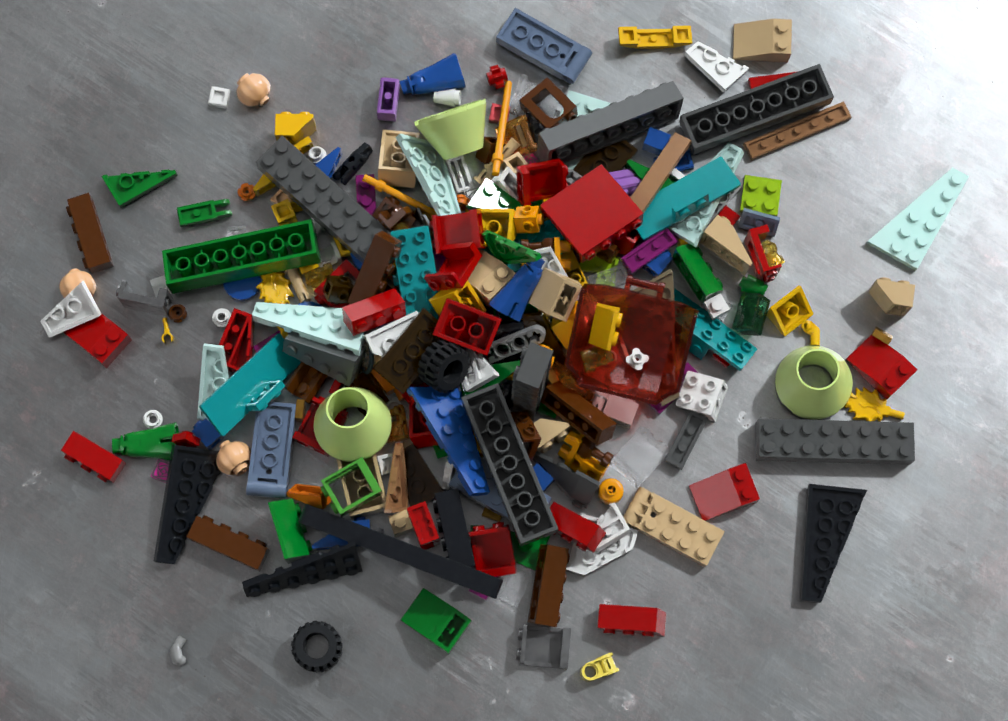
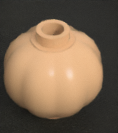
(253, 90)
(73, 279)
(233, 458)

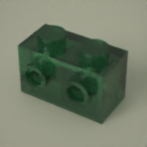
(751, 314)

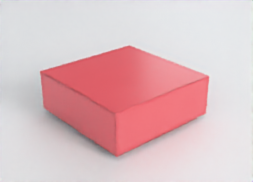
(495, 113)

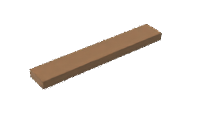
(797, 131)
(660, 171)

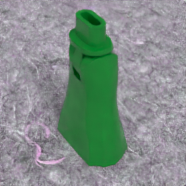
(147, 443)

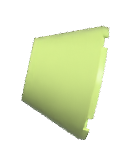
(455, 129)
(810, 401)
(354, 441)

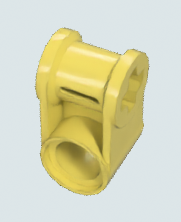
(600, 667)

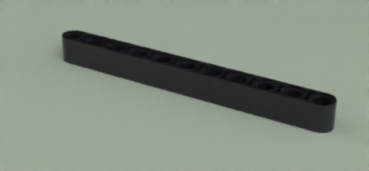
(401, 551)

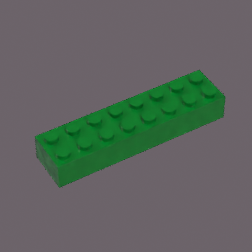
(241, 256)

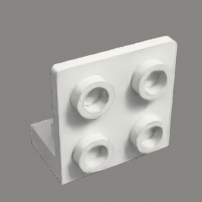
(702, 394)

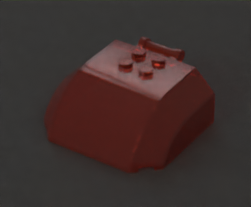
(649, 323)

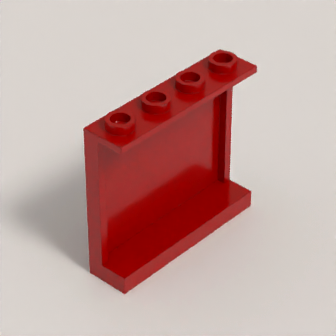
(592, 213)

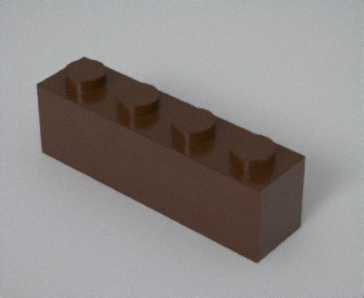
(90, 233)
(376, 267)
(578, 413)
(228, 543)
(548, 585)

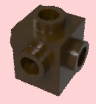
(337, 289)

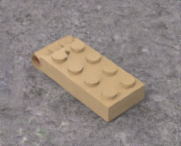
(673, 526)

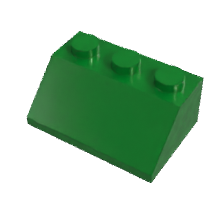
(697, 272)
(289, 530)

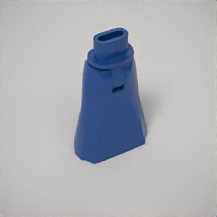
(440, 76)
(516, 294)

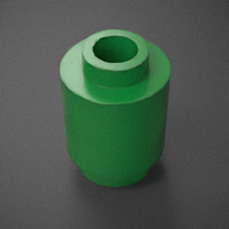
(752, 285)

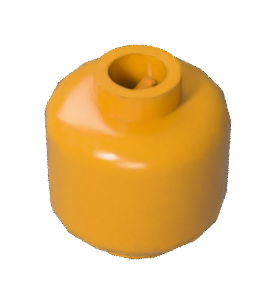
(603, 491)

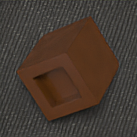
(485, 153)

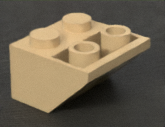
(555, 294)
(893, 296)
(550, 432)

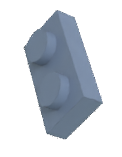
(753, 219)

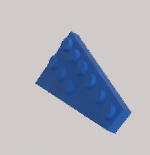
(453, 434)

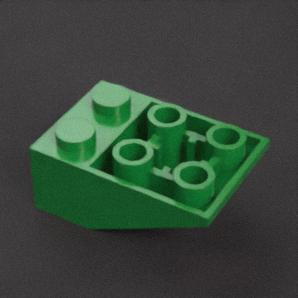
(436, 620)

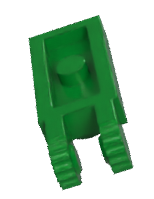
(202, 212)

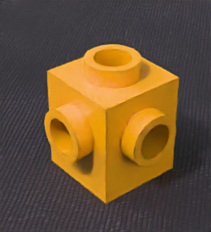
(528, 219)

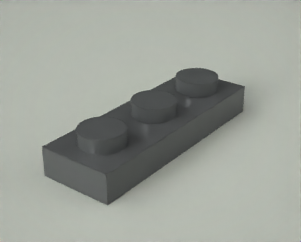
(686, 439)

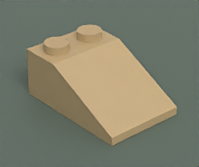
(763, 40)
(393, 164)
(725, 243)
(489, 277)

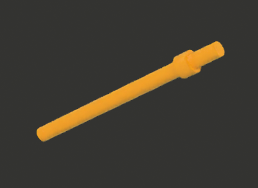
(497, 157)
(381, 186)

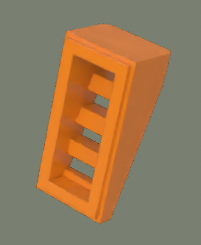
(309, 495)

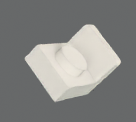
(330, 254)

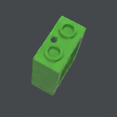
(327, 491)

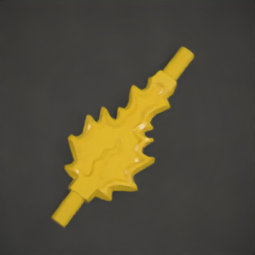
(275, 290)
(870, 406)

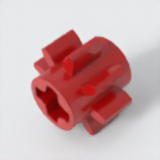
(496, 76)

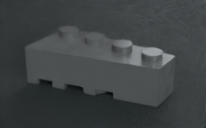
(327, 359)

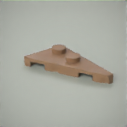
(397, 487)

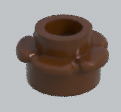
(177, 308)

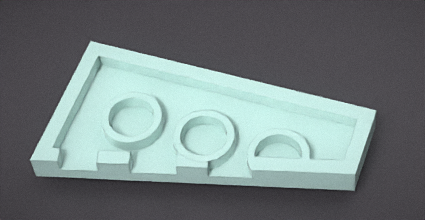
(213, 373)

